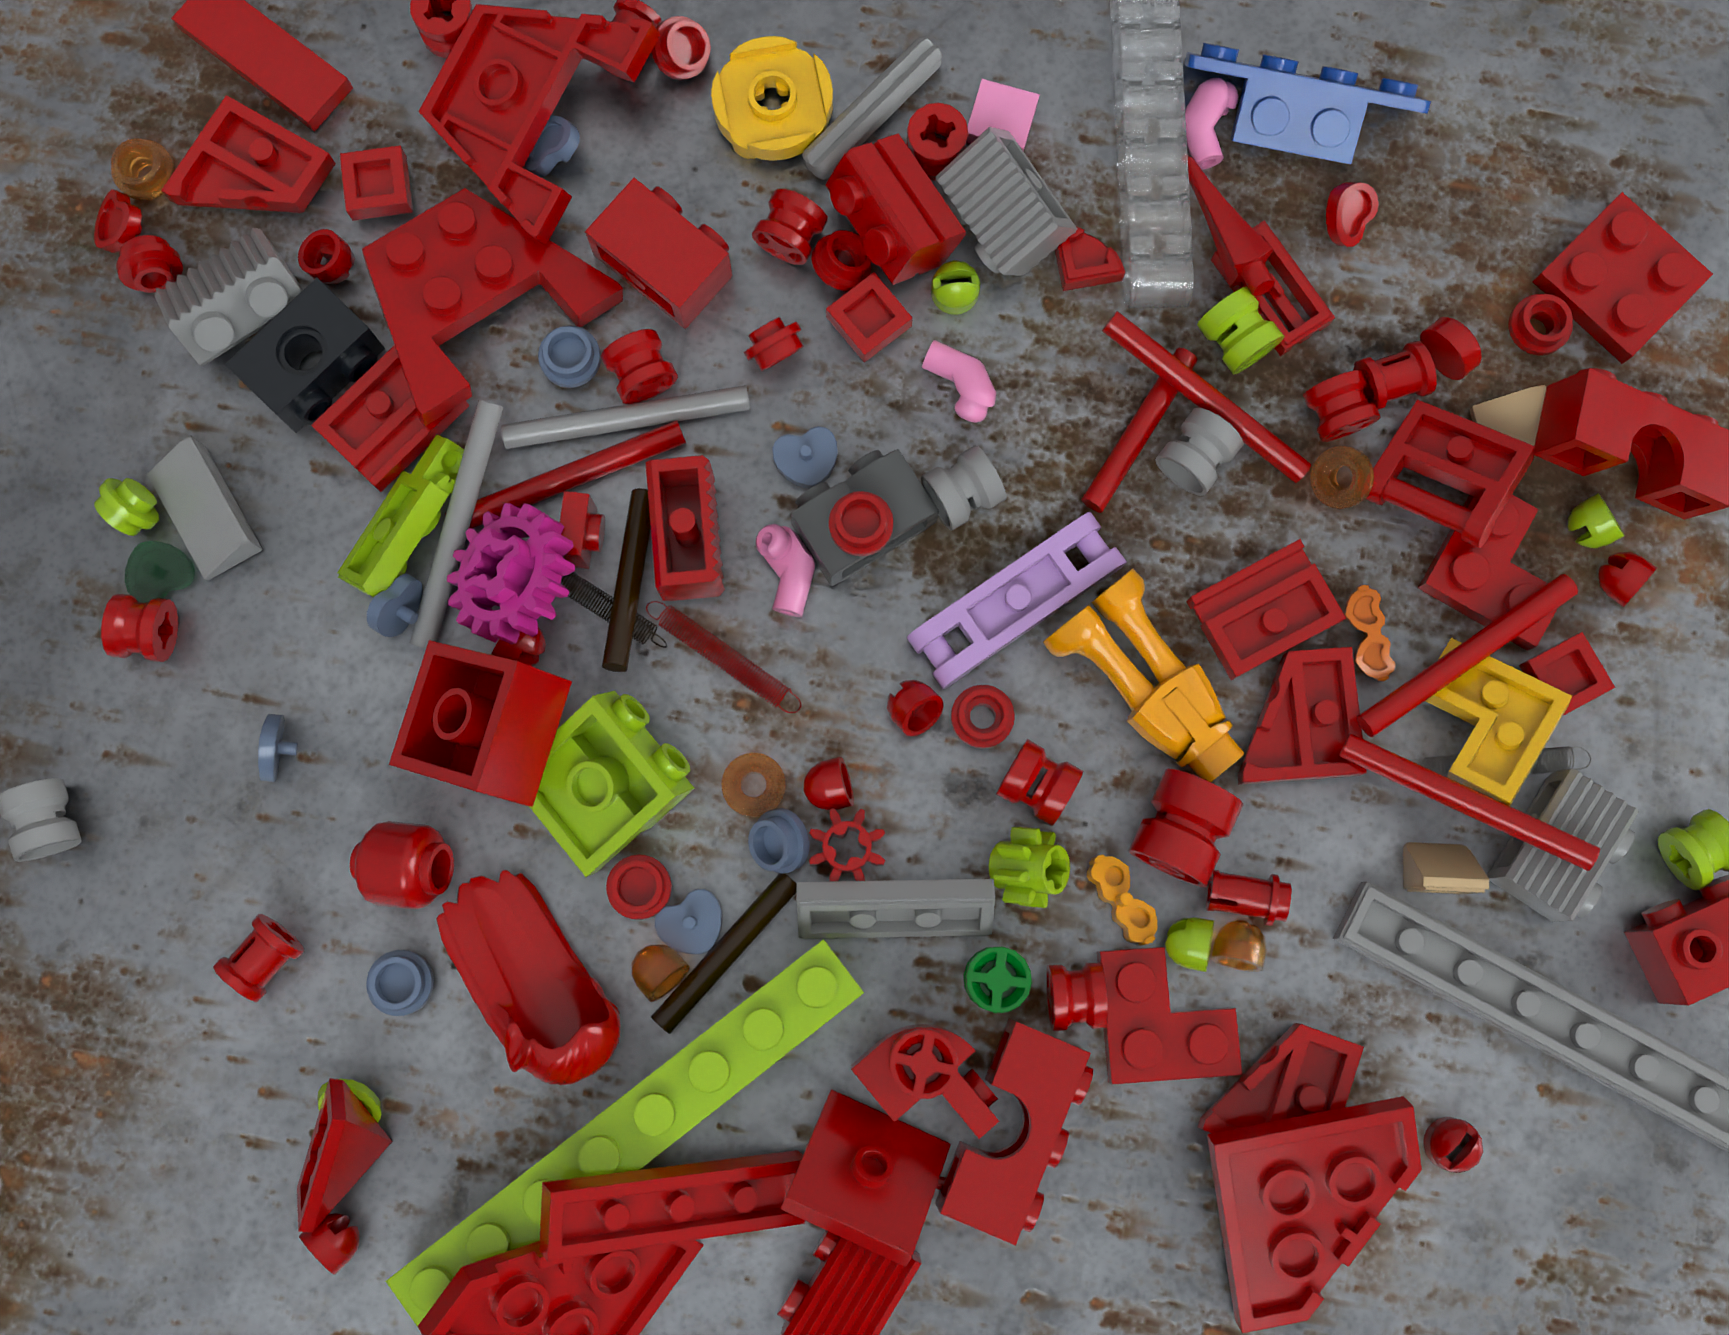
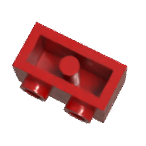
(1685, 946)

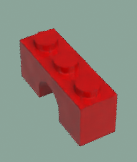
(1596, 422)
(1000, 1186)

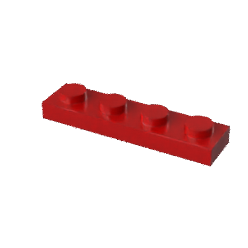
(665, 1205)

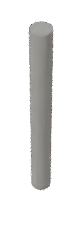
(625, 417)
(456, 522)

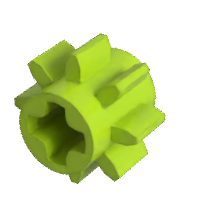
(1029, 867)

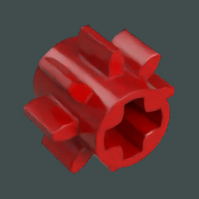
(839, 831)

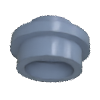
(569, 356)
(779, 841)
(400, 982)

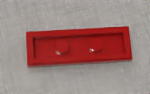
(265, 57)

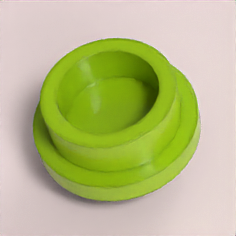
(126, 505)

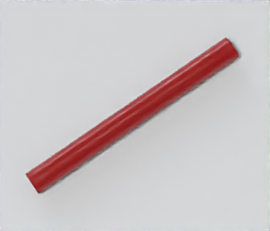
(1205, 396)
(581, 471)
(1467, 655)
(1470, 802)

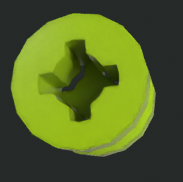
(1698, 849)

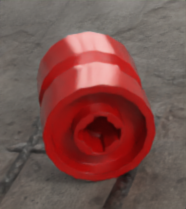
(1186, 827)

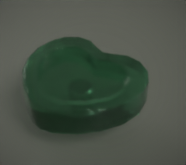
(157, 569)

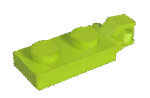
(403, 519)

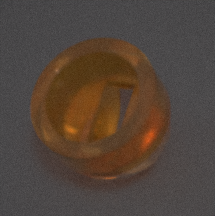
(1240, 947)
(658, 970)

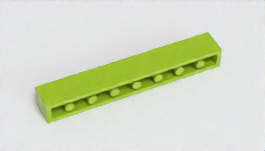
(645, 1117)

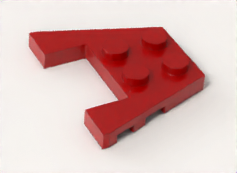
(505, 87)
(458, 269)

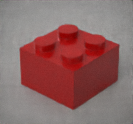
(481, 722)

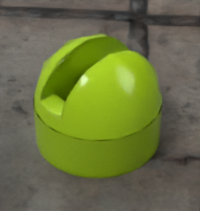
(958, 296)
(1598, 520)
(1190, 942)

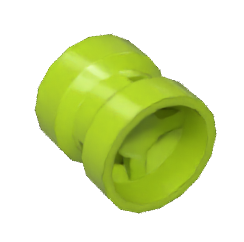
(1240, 330)

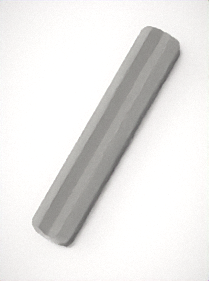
(872, 107)

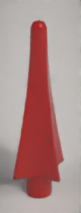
(1238, 244)

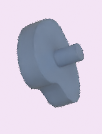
(554, 145)
(806, 458)
(396, 607)
(272, 746)
(692, 925)

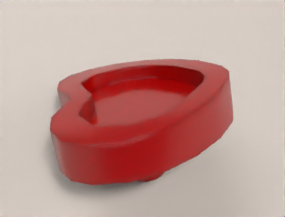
(1348, 212)
(116, 222)

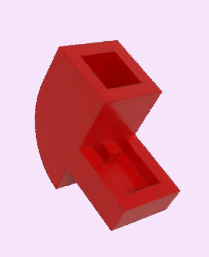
(966, 1095)

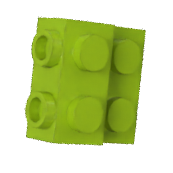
(607, 780)

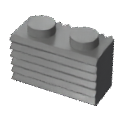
(1004, 204)
(228, 297)
(1552, 884)

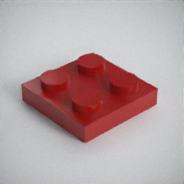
(1623, 278)

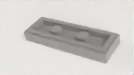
(895, 908)

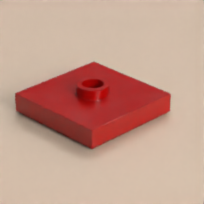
(867, 1178)

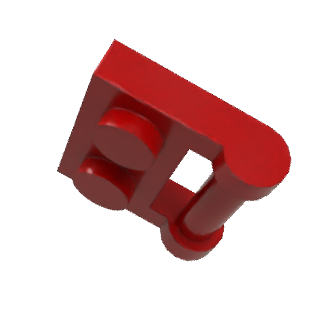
(1456, 455)

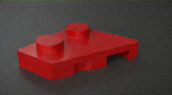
(248, 165)

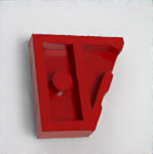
(1306, 720)
(1293, 1078)

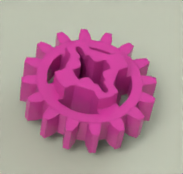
(510, 573)

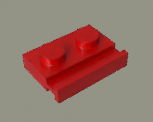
(378, 423)
(1265, 609)

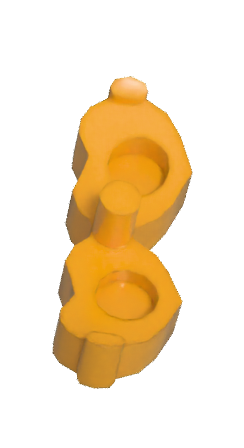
(1112, 886)

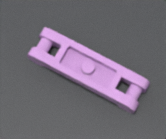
(1016, 599)

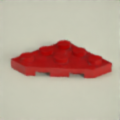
(1305, 1200)
(569, 1296)

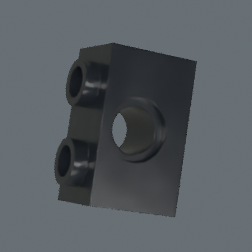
(307, 324)

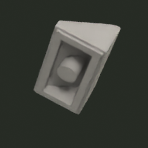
(203, 508)

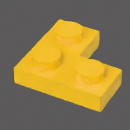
(1511, 724)

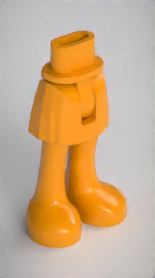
(1175, 714)

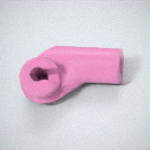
(1202, 114)
(968, 376)
(791, 563)

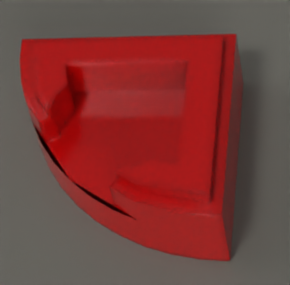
(1087, 262)

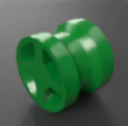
(1008, 980)

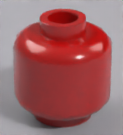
(402, 865)

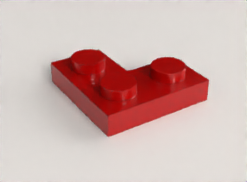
(1483, 579)
(1148, 1039)

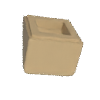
(1513, 414)
(1442, 869)

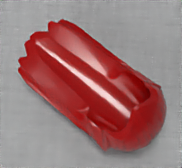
(528, 980)

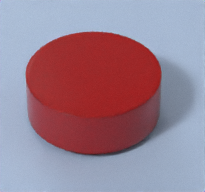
(1452, 347)

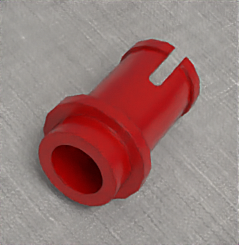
(1249, 896)

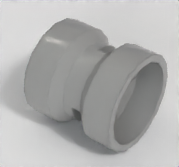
(1201, 449)
(964, 487)
(37, 816)

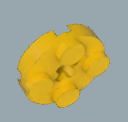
(742, 82)

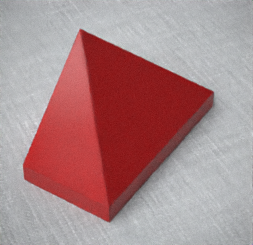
(339, 1154)

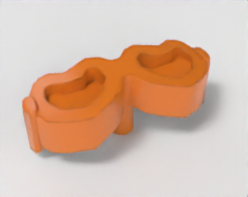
(1374, 649)

